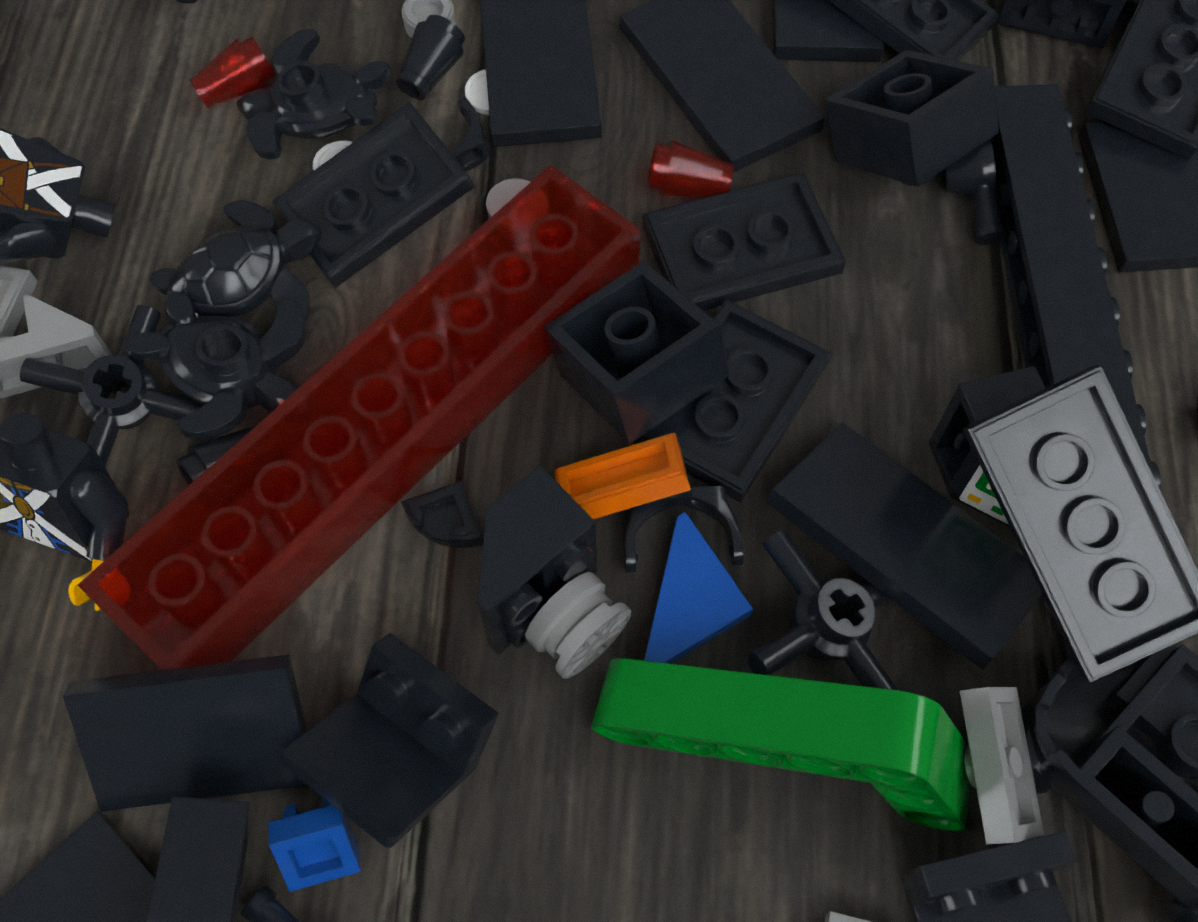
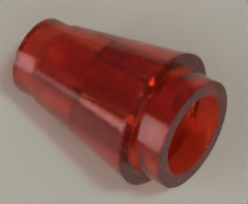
(233, 73)
(687, 172)

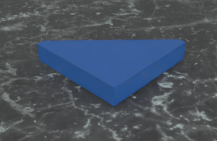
(695, 598)

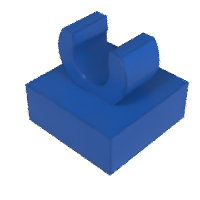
(313, 846)

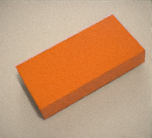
(626, 476)

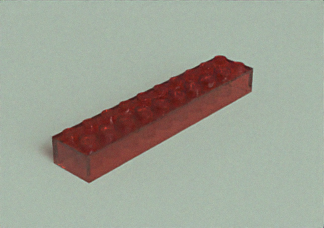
(361, 430)

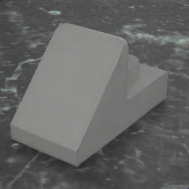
(50, 338)

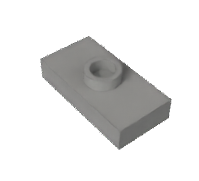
(1000, 765)

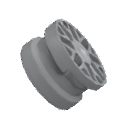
(577, 624)

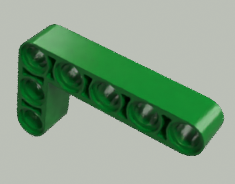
(794, 724)

